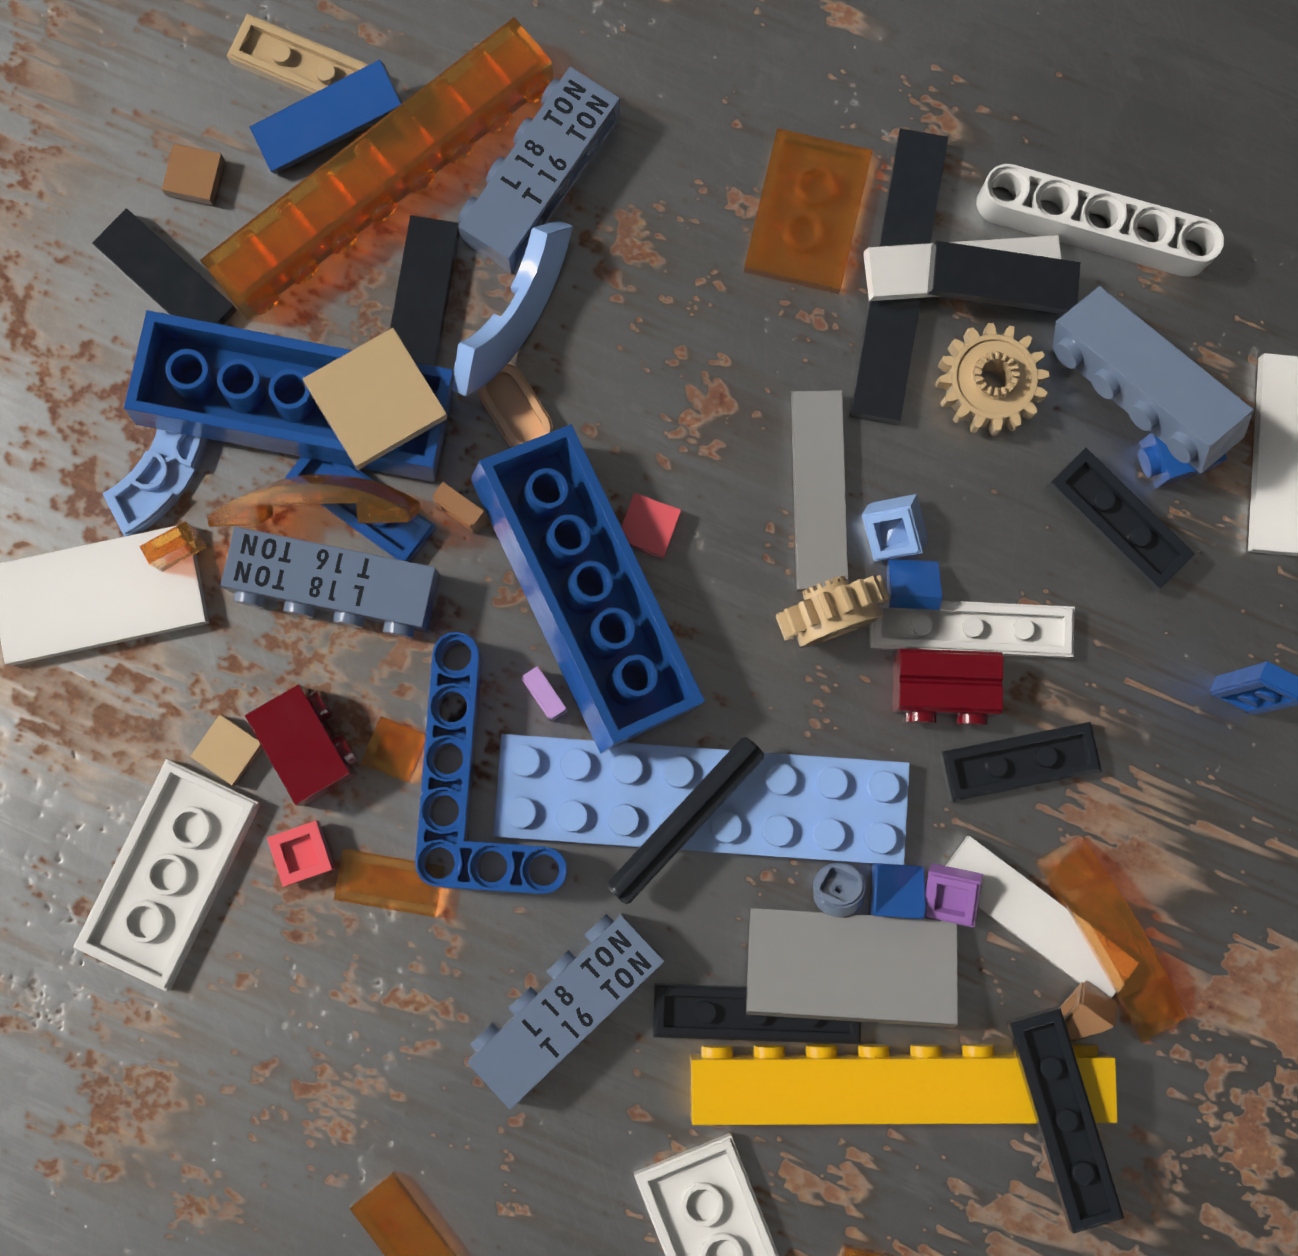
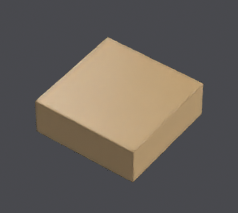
(227, 750)

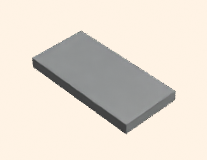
(852, 968)

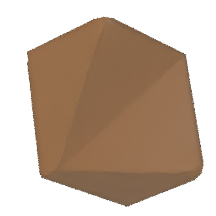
(1088, 1012)

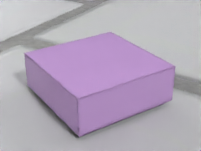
(544, 694)

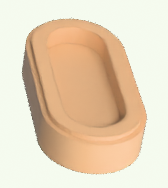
(514, 407)

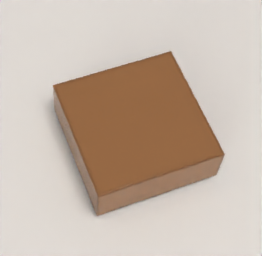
(193, 174)
(459, 508)

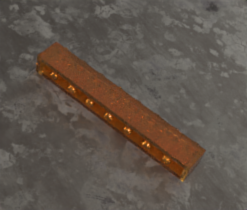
(380, 169)

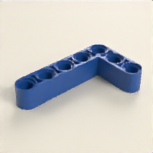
(459, 787)

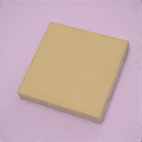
(375, 398)

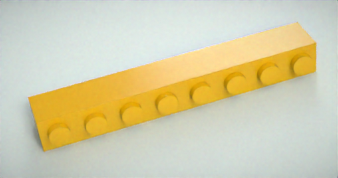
(878, 1085)

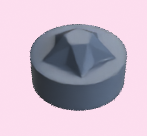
(839, 889)

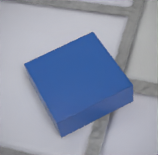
(914, 584)

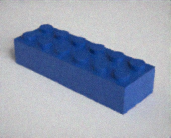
(253, 393)
(586, 588)

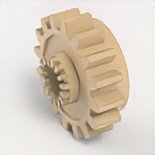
(1008, 360)
(833, 610)

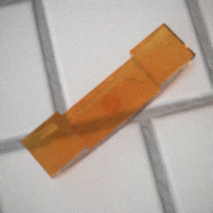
(373, 500)
(1113, 937)

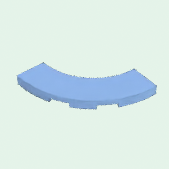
(502, 336)
(155, 481)

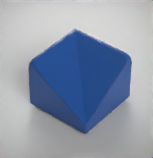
(897, 891)

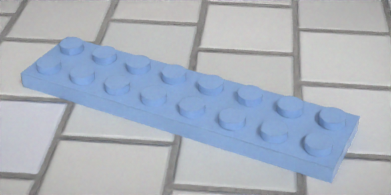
(623, 795)

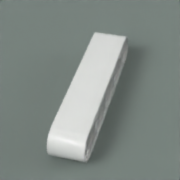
(1121, 213)

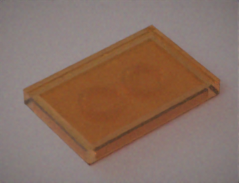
(808, 211)

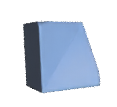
(895, 527)

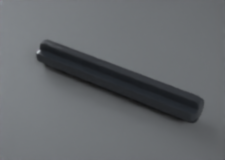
(685, 820)

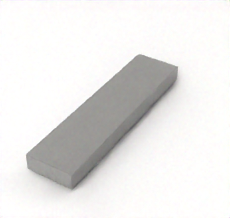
(818, 487)

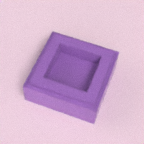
(953, 895)

